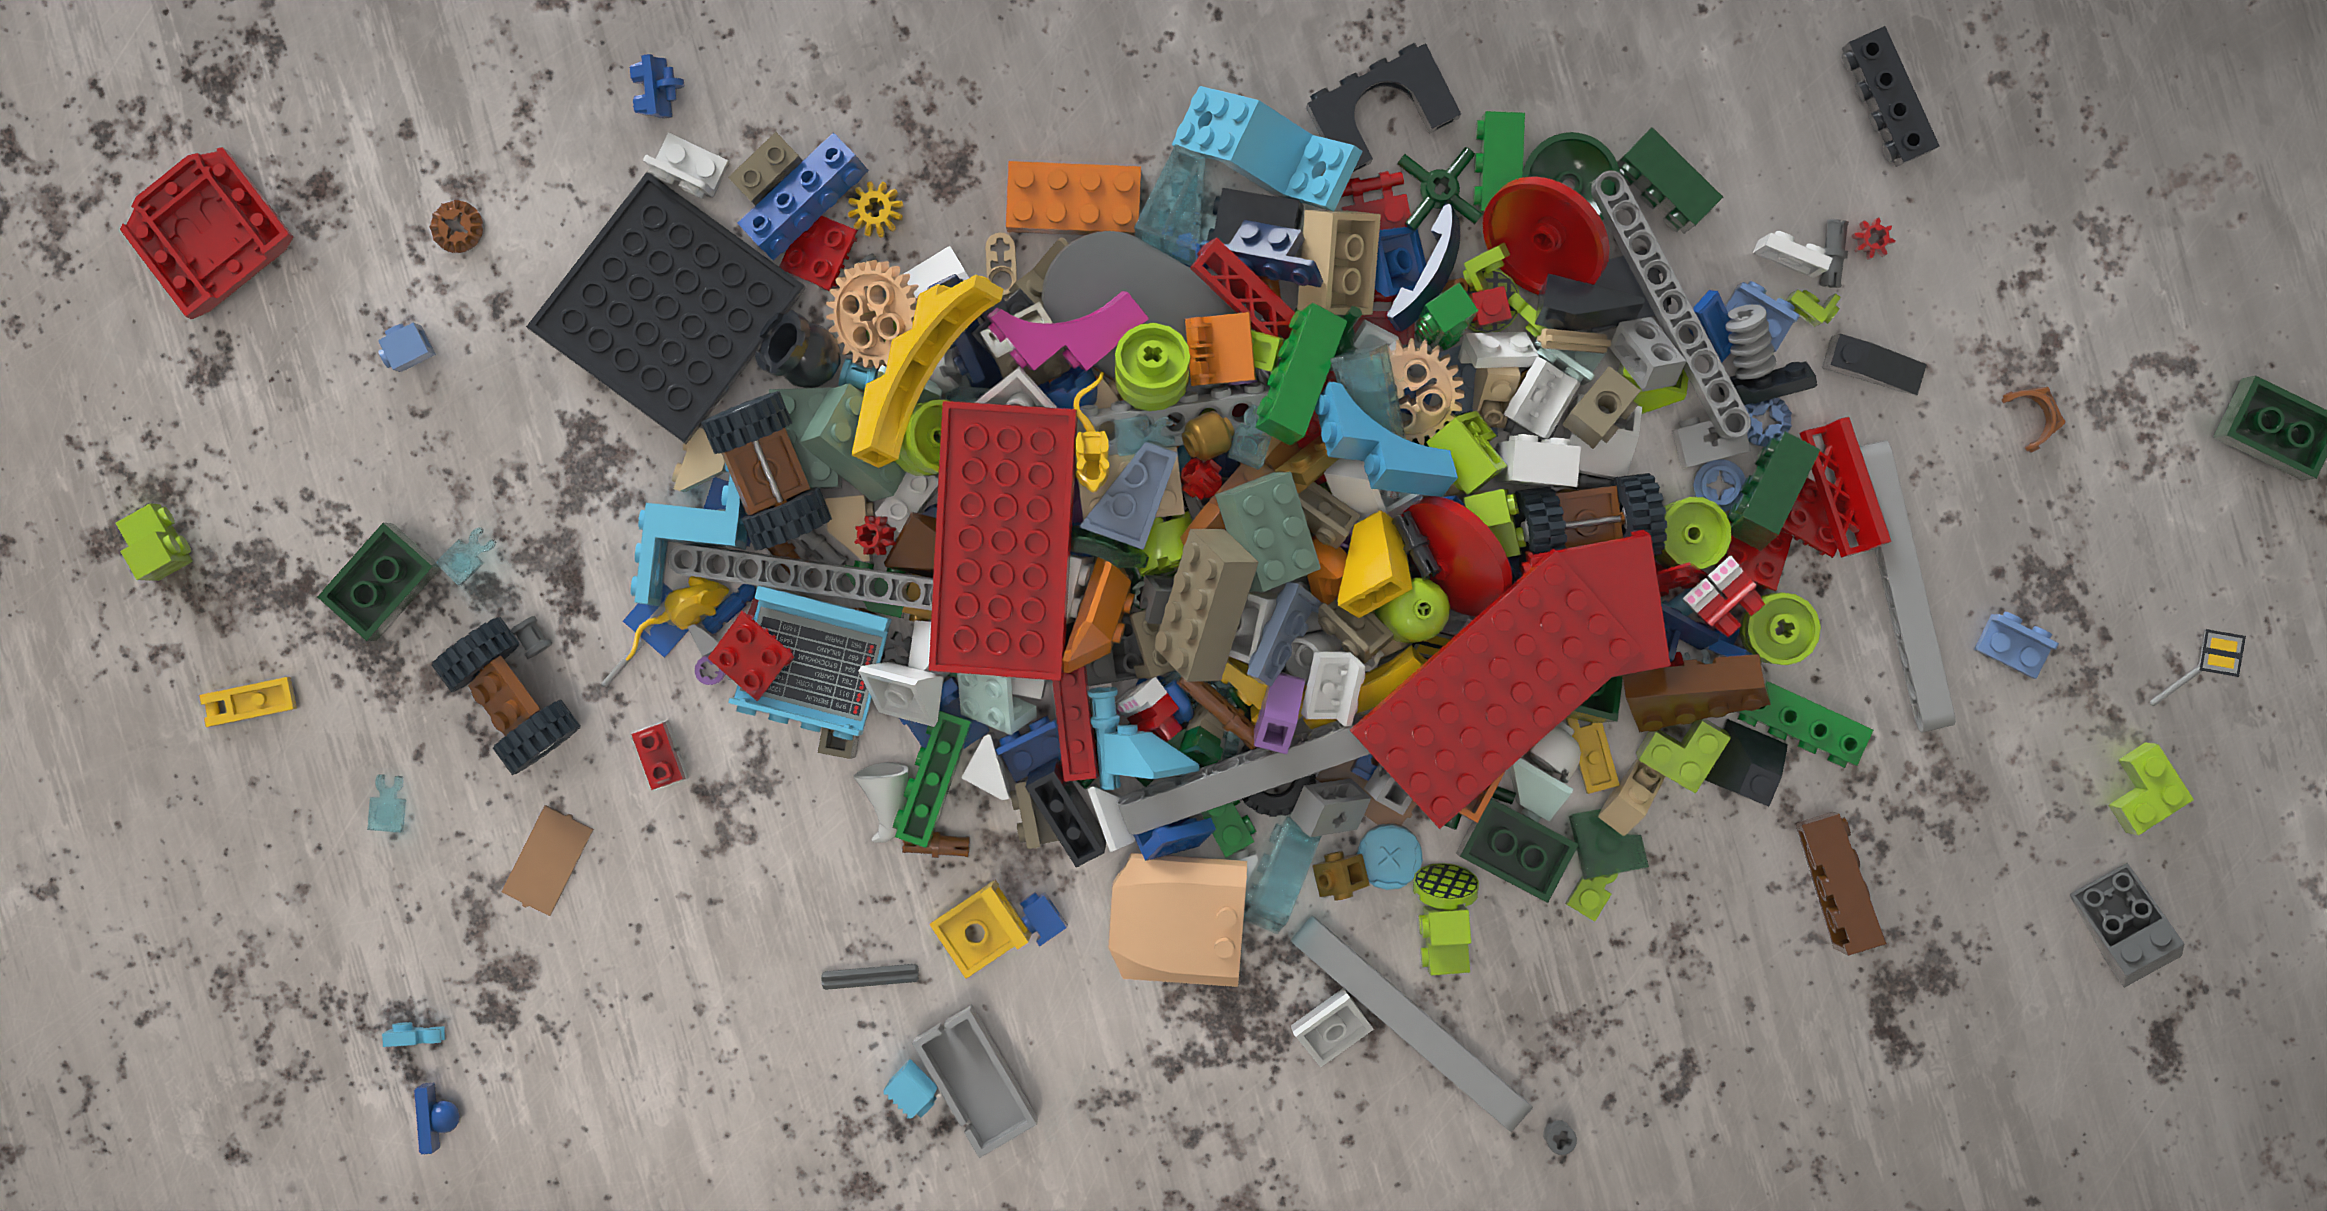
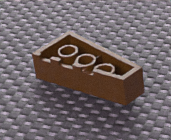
(1695, 691)
(1839, 884)

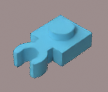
(404, 1034)

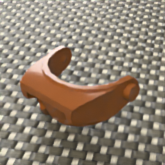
(2052, 414)

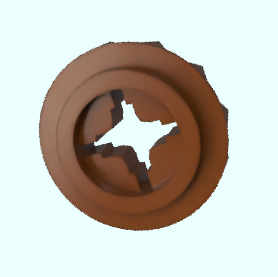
(470, 220)

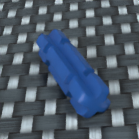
(729, 608)

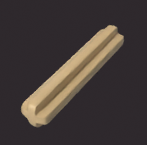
(1574, 341)

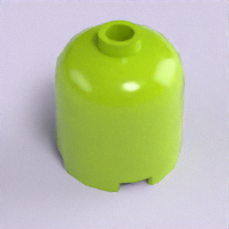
(1402, 613)

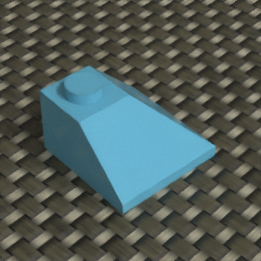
(1143, 755)

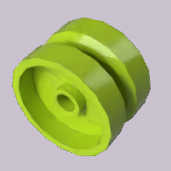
(1152, 366)
(922, 440)
(1707, 529)
(1799, 631)

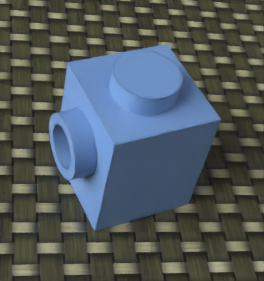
(405, 347)

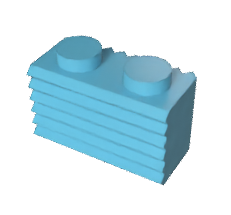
(911, 1090)

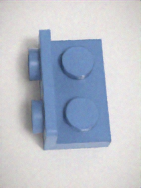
(1779, 312)
(2015, 644)

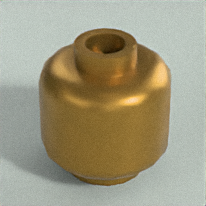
(1207, 436)

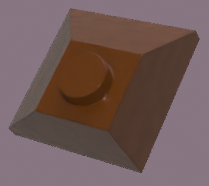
(914, 546)

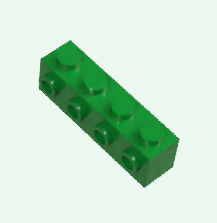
(1446, 318)
(1300, 374)
(1811, 725)
(933, 780)
(1231, 830)

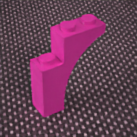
(1084, 339)

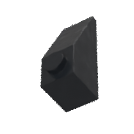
(1580, 305)
(1873, 364)

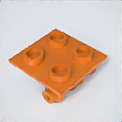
(1220, 349)

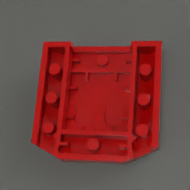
(204, 230)

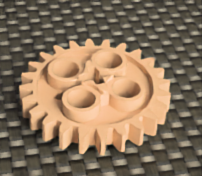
(874, 311)
(1425, 418)

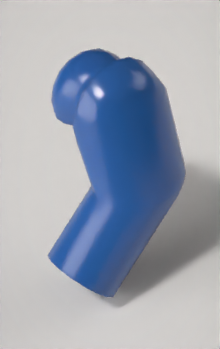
(1182, 700)

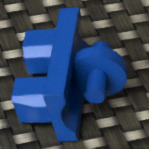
(658, 86)

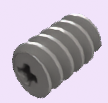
(1751, 341)

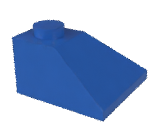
(1398, 260)

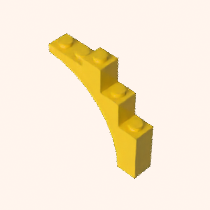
(913, 356)
(1374, 689)

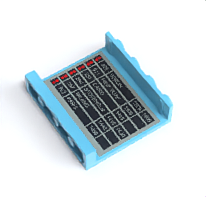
(824, 678)

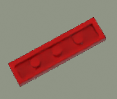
(1247, 285)
(1851, 486)
(1075, 727)

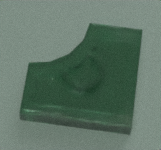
(1109, 549)
(1603, 849)

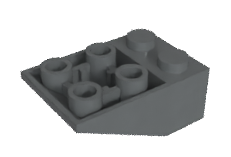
(1117, 664)
(2127, 925)

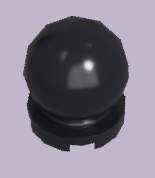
(798, 350)

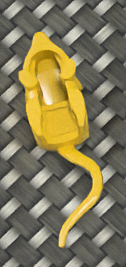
(1091, 448)
(686, 606)

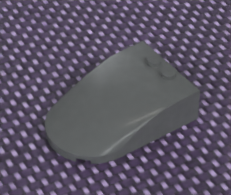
(1109, 262)

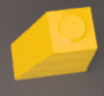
(1374, 566)

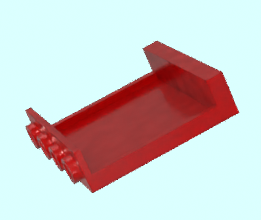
(1627, 584)

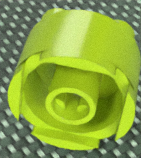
(1165, 545)

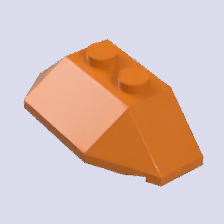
(1099, 616)

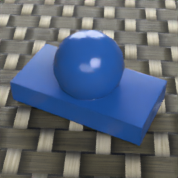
(1713, 319)
(433, 1117)

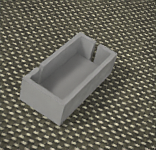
(975, 1081)

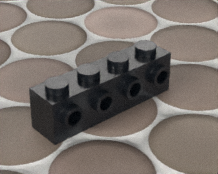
(1889, 96)

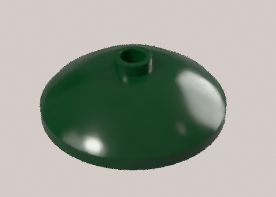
(1575, 159)

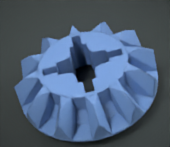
(1778, 411)
(1730, 474)

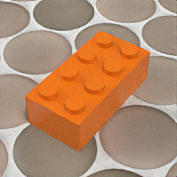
(1072, 198)

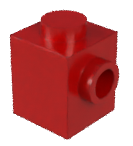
(1491, 306)

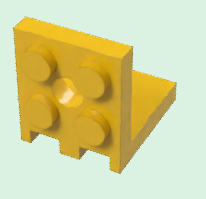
(996, 916)

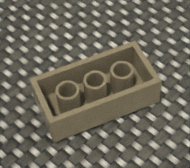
(1205, 604)

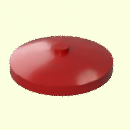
(1546, 232)
(1466, 550)

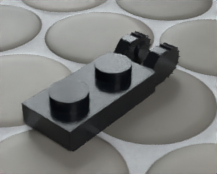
(1778, 383)

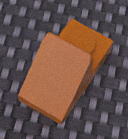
(1327, 581)

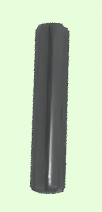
(870, 976)

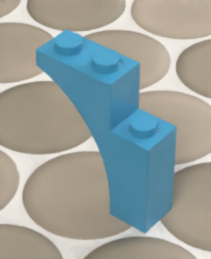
(1388, 458)

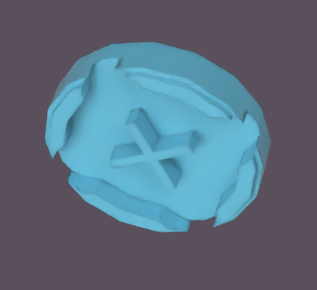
(1390, 856)

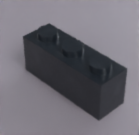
(1066, 812)

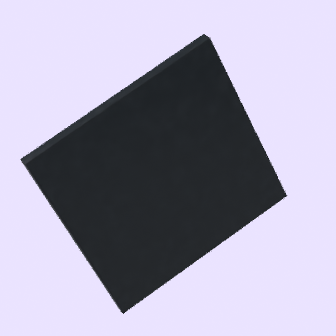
(665, 307)

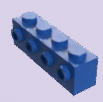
(803, 196)

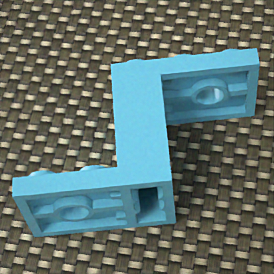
(1267, 148)
(683, 525)

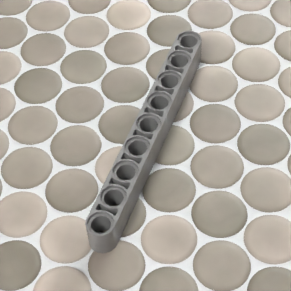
(1671, 288)
(799, 578)
(1908, 597)
(1240, 777)
(1411, 1023)

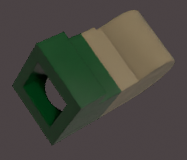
(1204, 734)

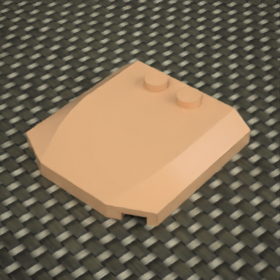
(1178, 919)

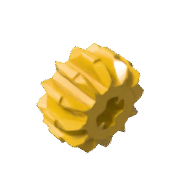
(865, 204)

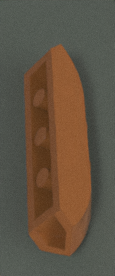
(1210, 515)

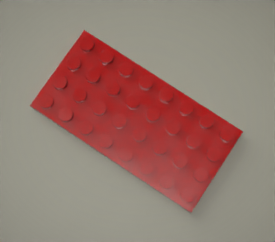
(1003, 540)
(1496, 689)

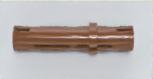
(1227, 714)

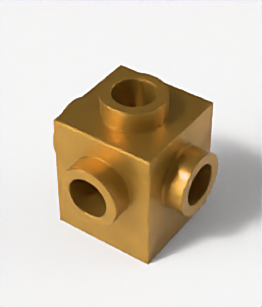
(1334, 877)

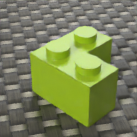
(1472, 454)
(1498, 512)
(153, 543)
(1687, 760)
(2157, 790)
(1446, 940)

